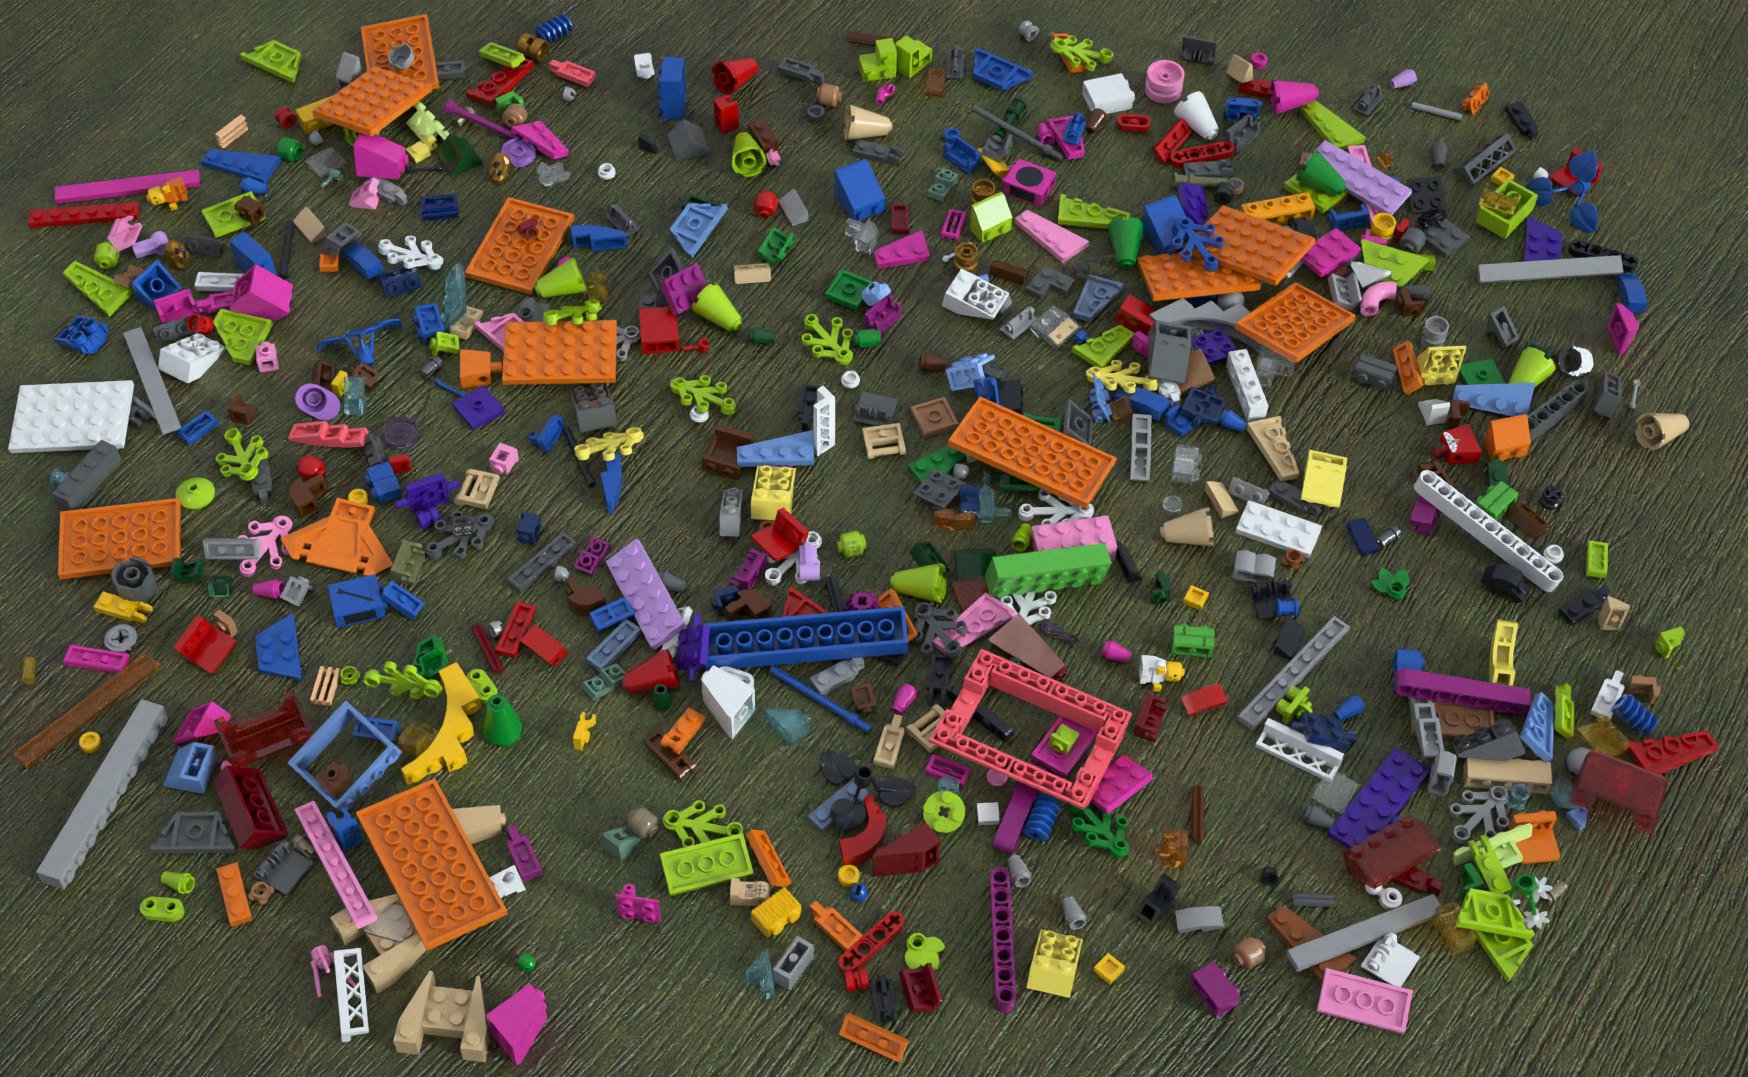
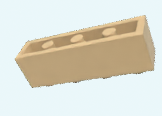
(1490, 773)

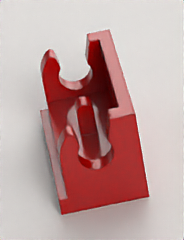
(726, 114)
(544, 645)

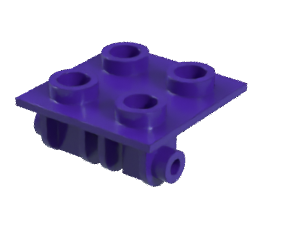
(1214, 345)

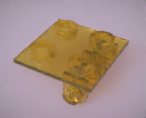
(1603, 737)

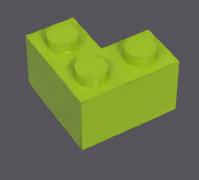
(912, 56)
(881, 63)

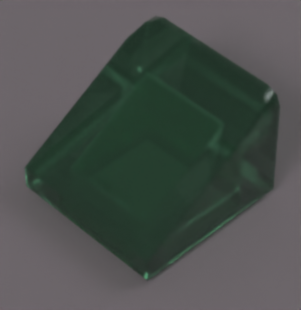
(220, 586)

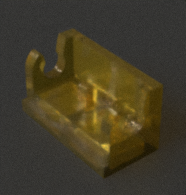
(1498, 201)

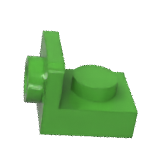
(505, 100)

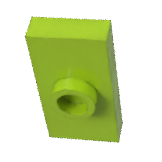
(1597, 559)

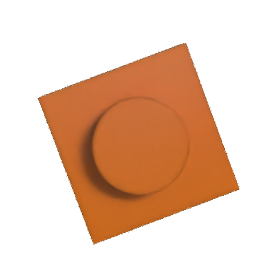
(328, 263)

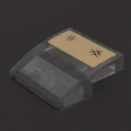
(1054, 327)

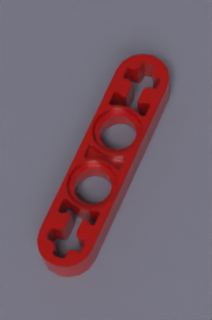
(1221, 149)
(869, 941)

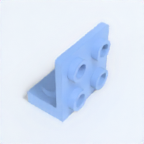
(965, 371)

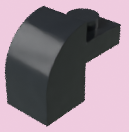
(1505, 578)
(1160, 901)

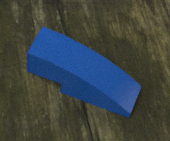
(598, 237)
(362, 260)
(1632, 293)
(1145, 402)
(612, 482)

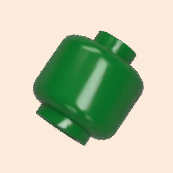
(289, 149)

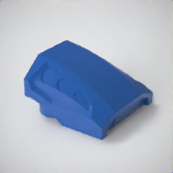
(1241, 107)
(83, 335)

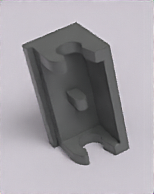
(1243, 133)
(339, 238)

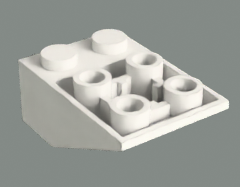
(973, 296)
(190, 357)

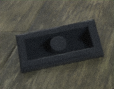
(1126, 563)
(1289, 639)

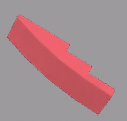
(328, 436)

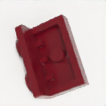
(921, 989)

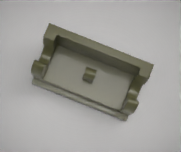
(408, 563)

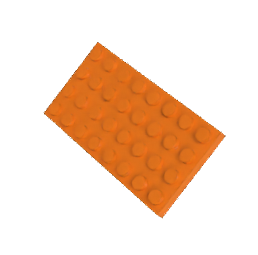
(1032, 452)
(431, 864)

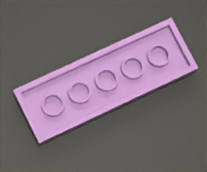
(1365, 181)
(646, 594)

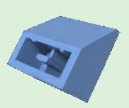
(192, 768)

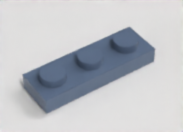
(613, 645)
(821, 816)

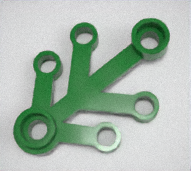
(1117, 845)

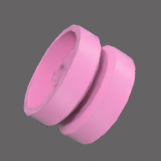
(1164, 81)

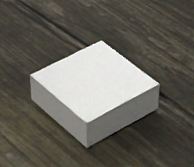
(988, 813)

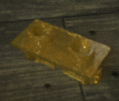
(597, 286)

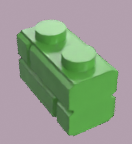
(1497, 500)
(1192, 640)

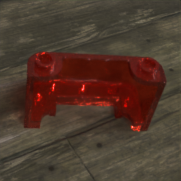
(264, 733)
(1621, 785)

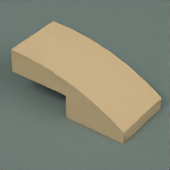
(465, 326)

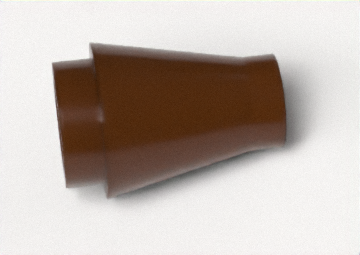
(1096, 119)
(931, 362)

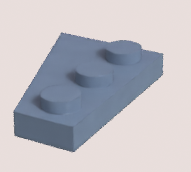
(1096, 297)

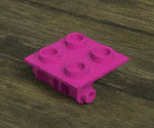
(636, 907)

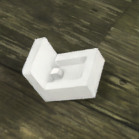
(643, 65)

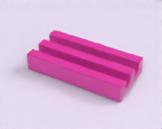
(951, 234)
(938, 772)

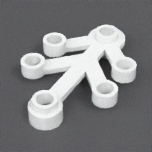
(408, 257)
(1058, 510)
(793, 558)
(1027, 605)

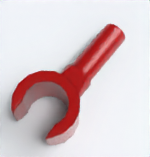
(701, 347)

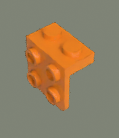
(1542, 843)

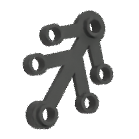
(478, 525)
(925, 613)

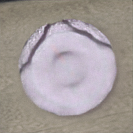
(400, 433)

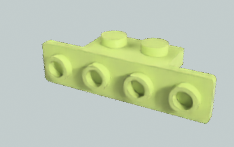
(424, 124)
(1503, 845)

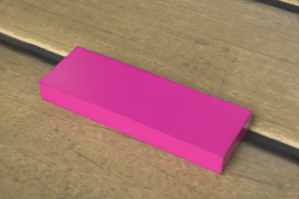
(96, 659)

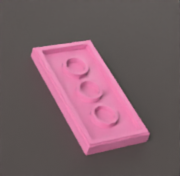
(1364, 1001)

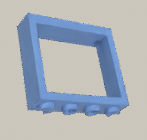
(322, 739)

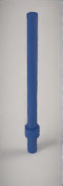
(852, 718)

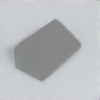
(793, 208)

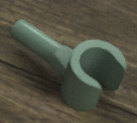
(333, 175)

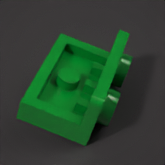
(774, 246)

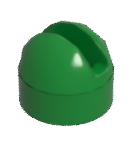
(526, 962)

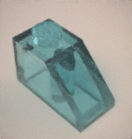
(788, 723)

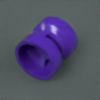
(427, 516)

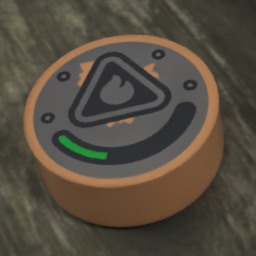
(1237, 184)

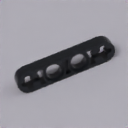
(1602, 251)
(986, 718)

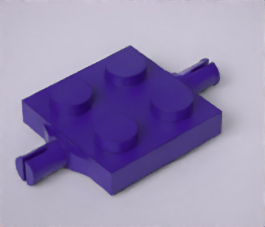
(427, 492)
(693, 647)

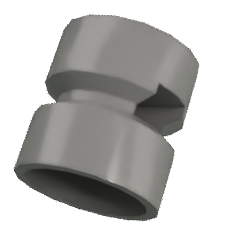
(1434, 332)

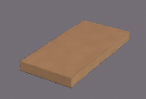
(1459, 719)

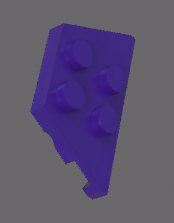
(1193, 202)
(1541, 242)

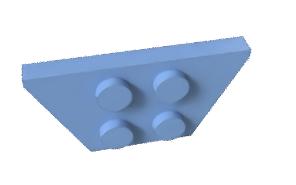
(695, 225)

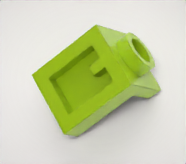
(444, 342)
(1668, 640)
(1063, 739)

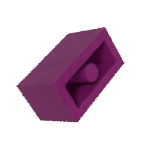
(1215, 989)

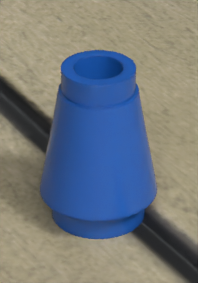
(257, 187)
(1232, 421)
(1350, 707)

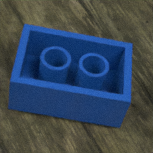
(672, 88)

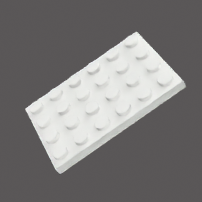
(71, 416)

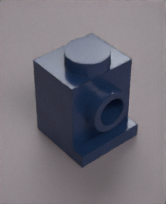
(528, 528)

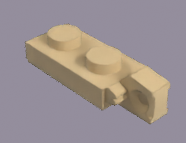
(890, 743)

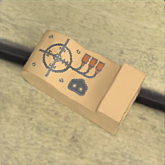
(748, 893)

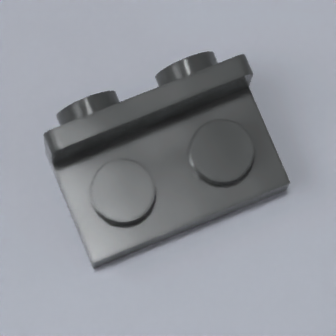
(996, 148)

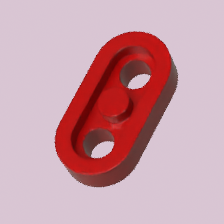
(1133, 123)

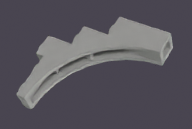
(1207, 317)

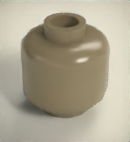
(642, 822)

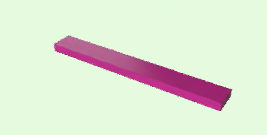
(121, 187)

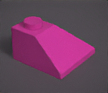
(1622, 327)
(200, 722)

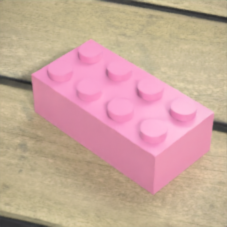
(1074, 534)

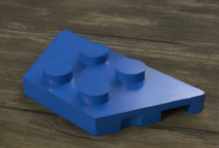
(998, 71)
(279, 650)

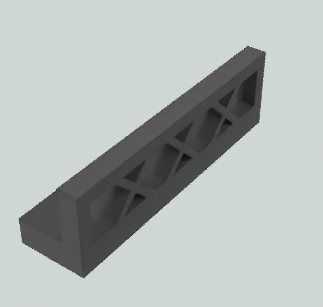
(1482, 154)

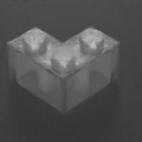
(1270, 364)

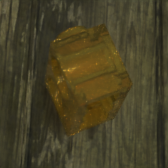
(1456, 938)

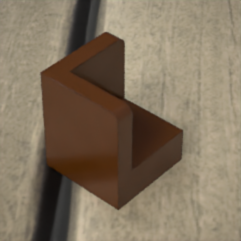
(240, 411)

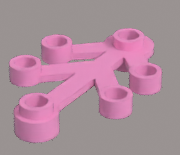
(266, 542)

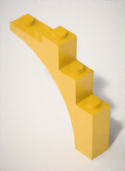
(456, 728)

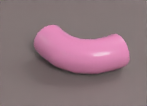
(1375, 294)

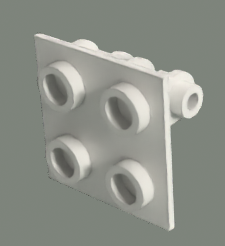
(1390, 961)

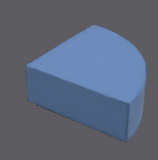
(1577, 817)

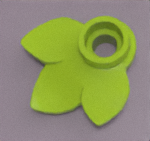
(925, 953)

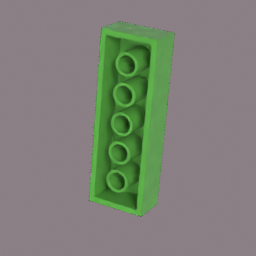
(1047, 570)

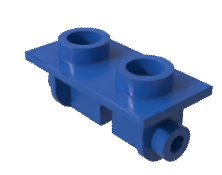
(1074, 129)

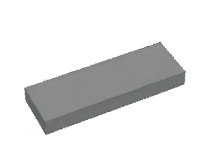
(232, 548)

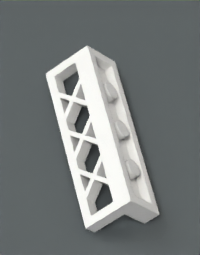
(824, 421)
(1287, 737)
(342, 995)

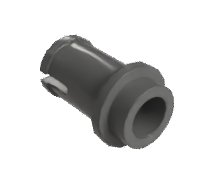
(434, 364)
(1388, 536)

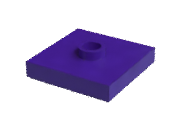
(478, 408)

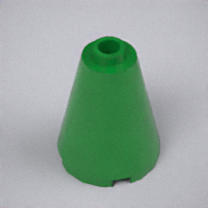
(1321, 175)
(1126, 240)
(500, 722)

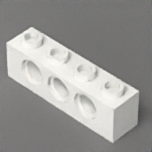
(1246, 385)

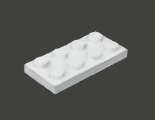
(1278, 529)

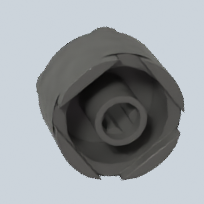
(134, 580)

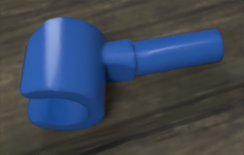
(1080, 337)

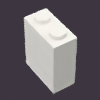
(1108, 93)

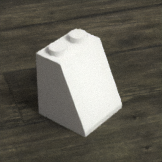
(727, 699)

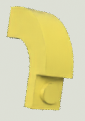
(1501, 653)

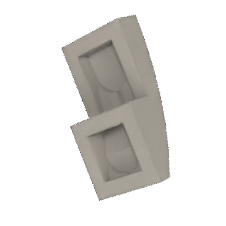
(1203, 918)

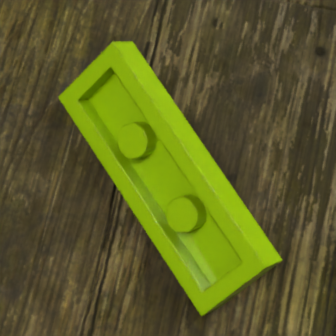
(501, 55)

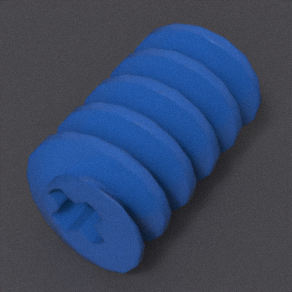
(554, 28)
(1636, 714)
(1041, 818)

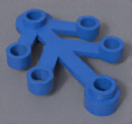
(1186, 226)

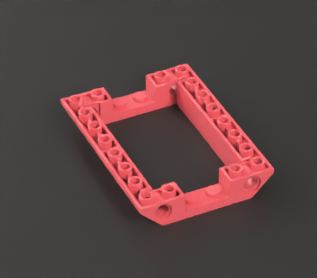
(1047, 694)

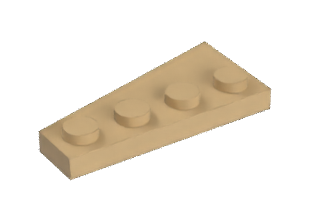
(1273, 444)

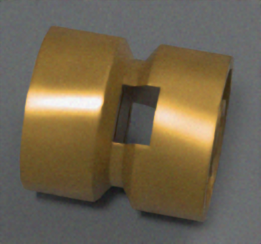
(533, 47)
(981, 190)
(966, 258)

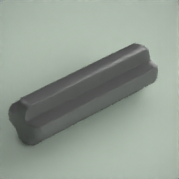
(1312, 899)

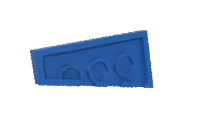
(242, 164)

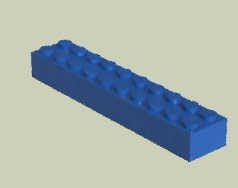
(807, 638)

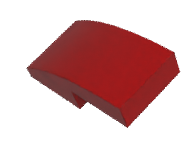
(1204, 699)

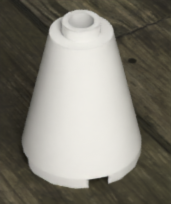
(1198, 115)

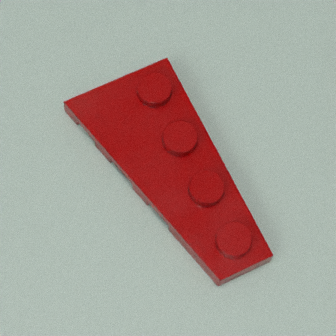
(499, 83)
(1671, 752)

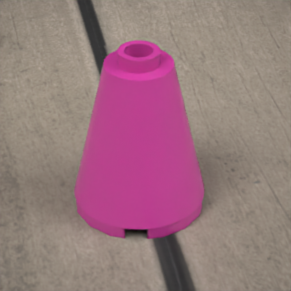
(1290, 95)

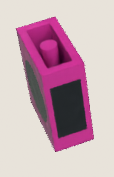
(1029, 182)

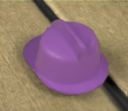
(317, 401)

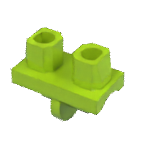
(1297, 706)

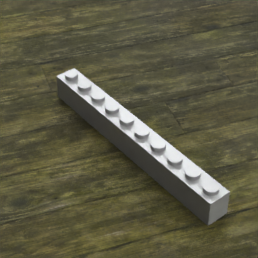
(102, 795)

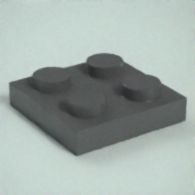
(1445, 238)

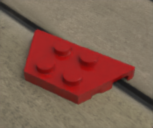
(799, 604)

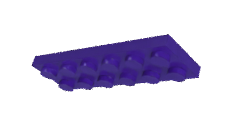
(1379, 799)

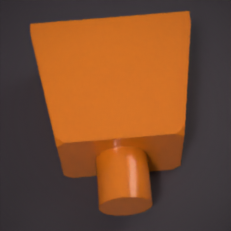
(477, 368)

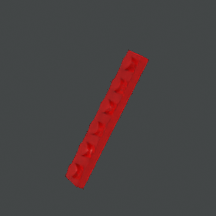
(82, 214)

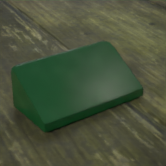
(926, 554)

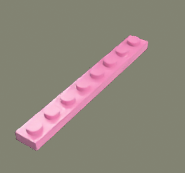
(336, 865)

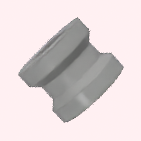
(1028, 31)

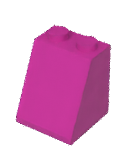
(379, 157)
(261, 294)
(518, 1022)

